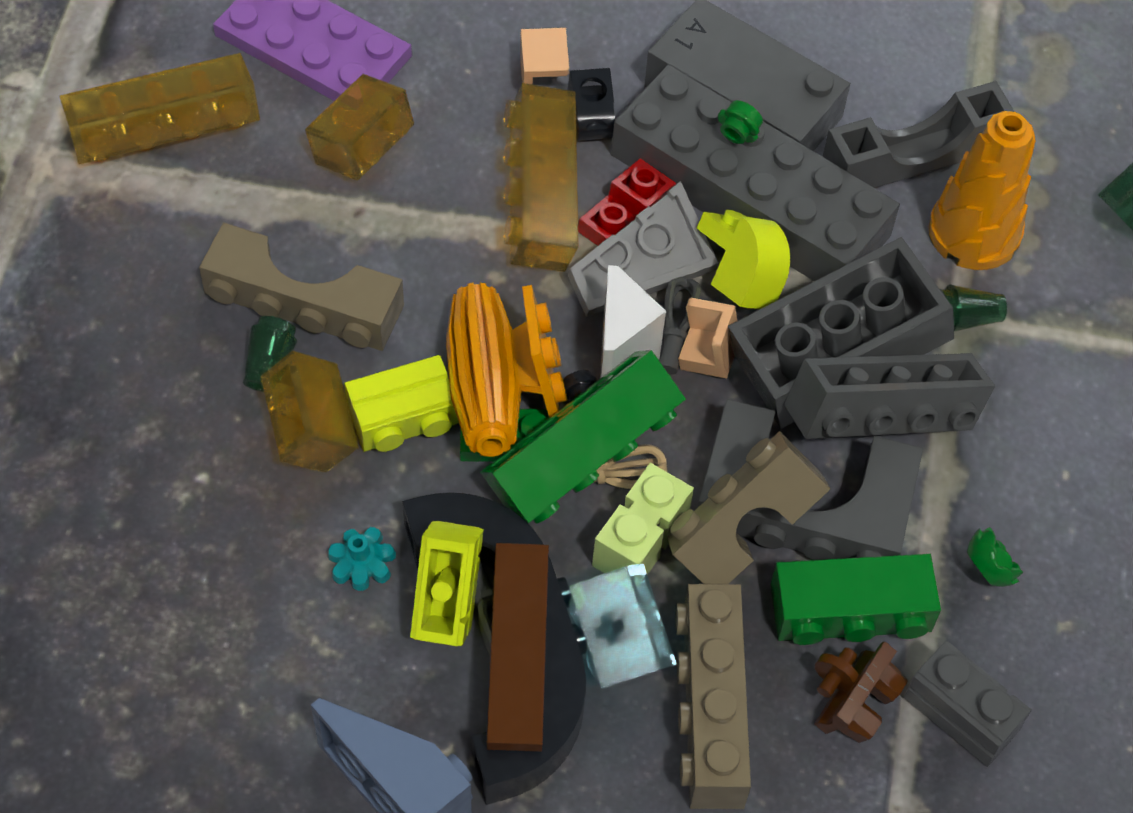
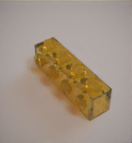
(160, 108)
(541, 177)

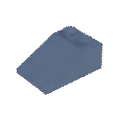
(390, 765)

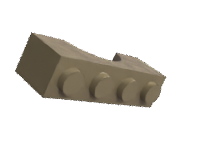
(354, 307)

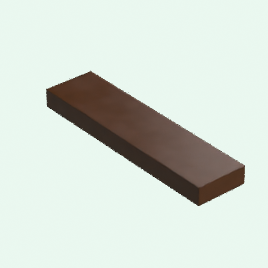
(518, 648)

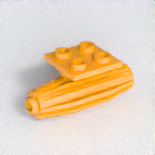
(494, 364)

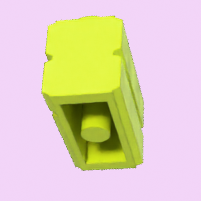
(401, 404)
(446, 583)

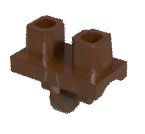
(869, 674)

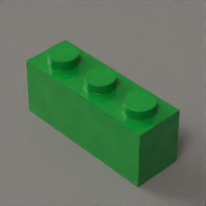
(855, 598)

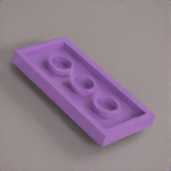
(313, 42)

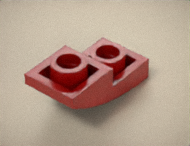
(628, 196)

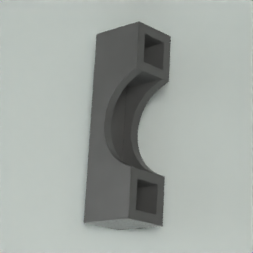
(937, 142)

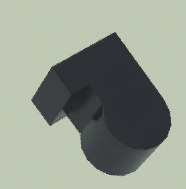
(593, 103)

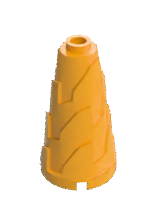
(984, 203)

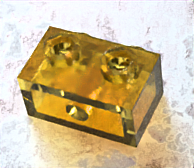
(360, 126)
(309, 412)

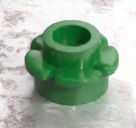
(740, 122)

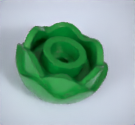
(993, 559)

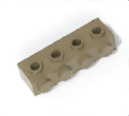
(715, 697)

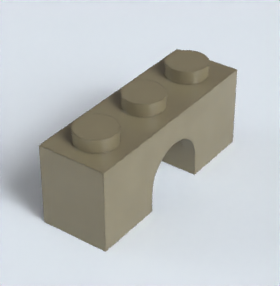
(771, 478)

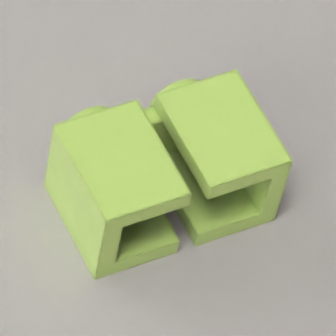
(632, 530)

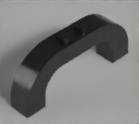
(506, 772)

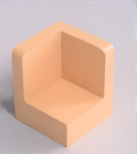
(543, 53)
(708, 341)

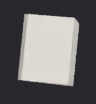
(630, 320)

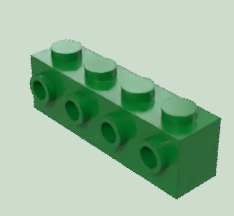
(584, 436)

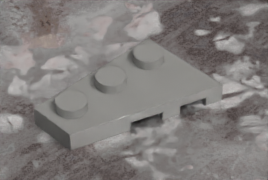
(650, 250)

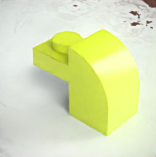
(754, 258)

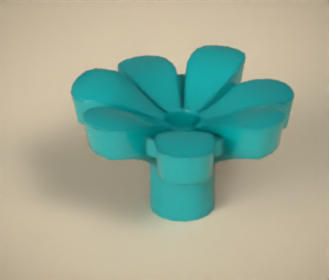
(361, 558)

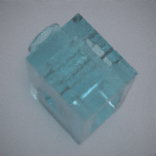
(642, 644)

